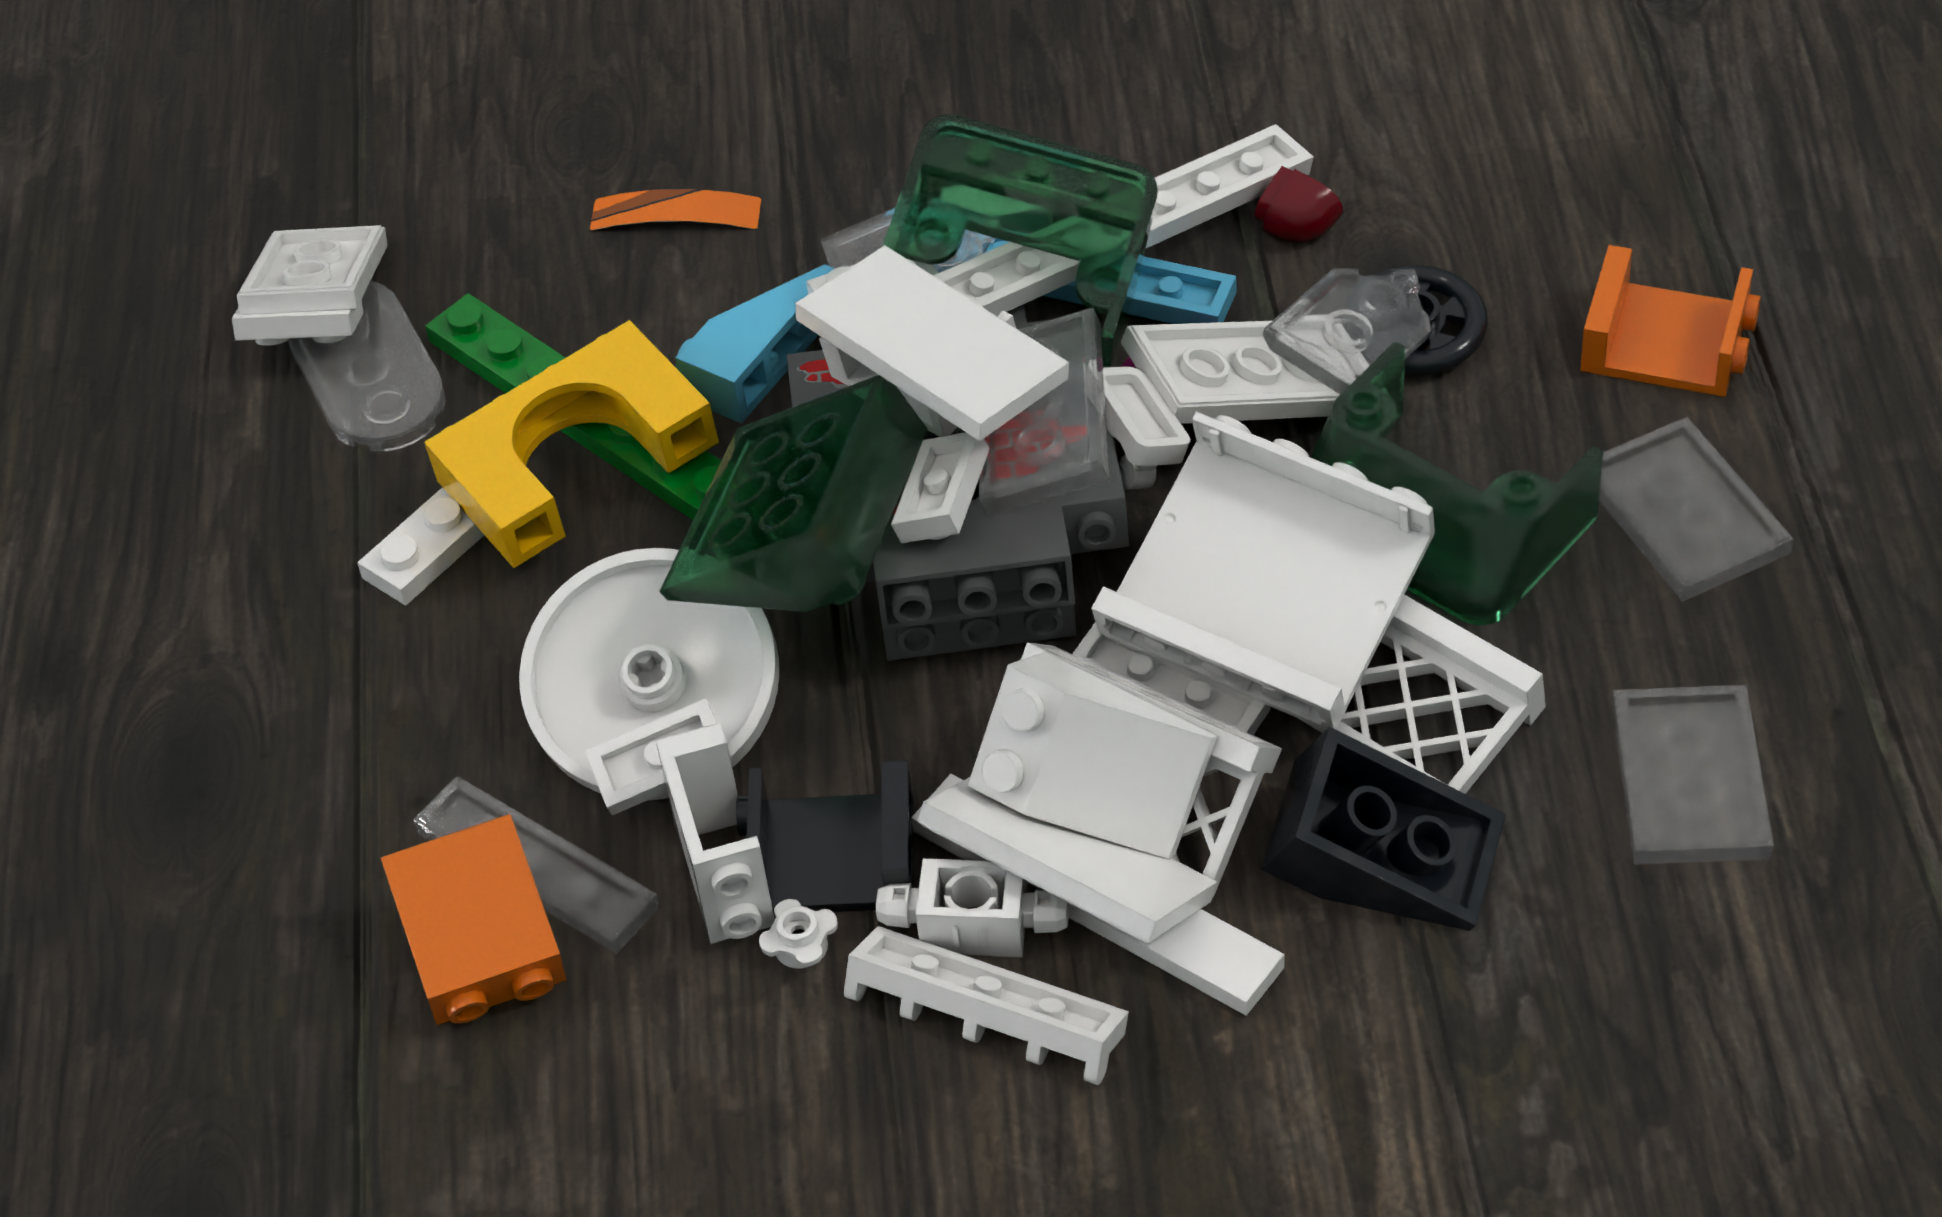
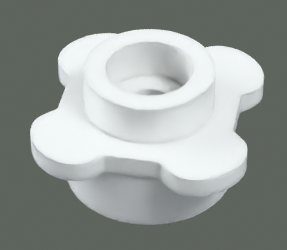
(798, 949)

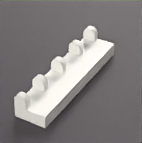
(986, 998)

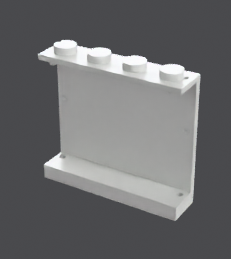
(1270, 572)

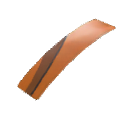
(676, 205)

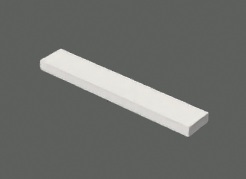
(1196, 950)

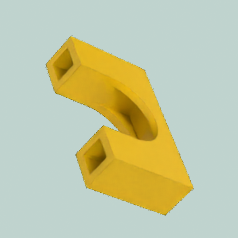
(609, 381)

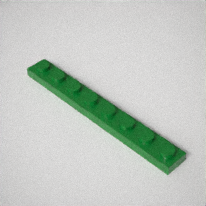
(511, 356)

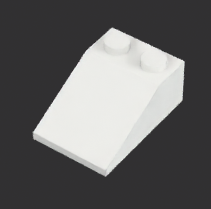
(1091, 756)

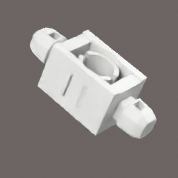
(953, 886)

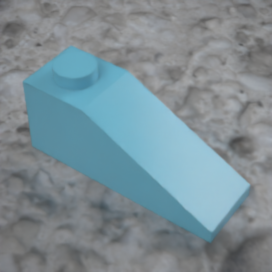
(746, 348)

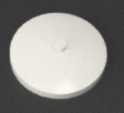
(622, 655)

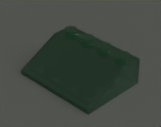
(800, 503)

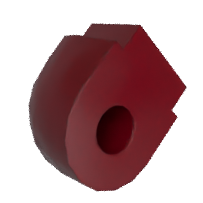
(1297, 207)

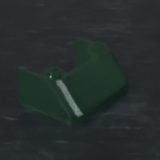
(1033, 196)
(1485, 543)

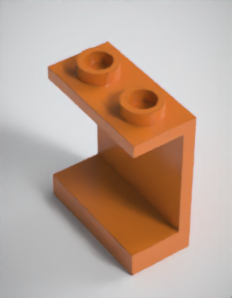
(1666, 333)
(474, 920)

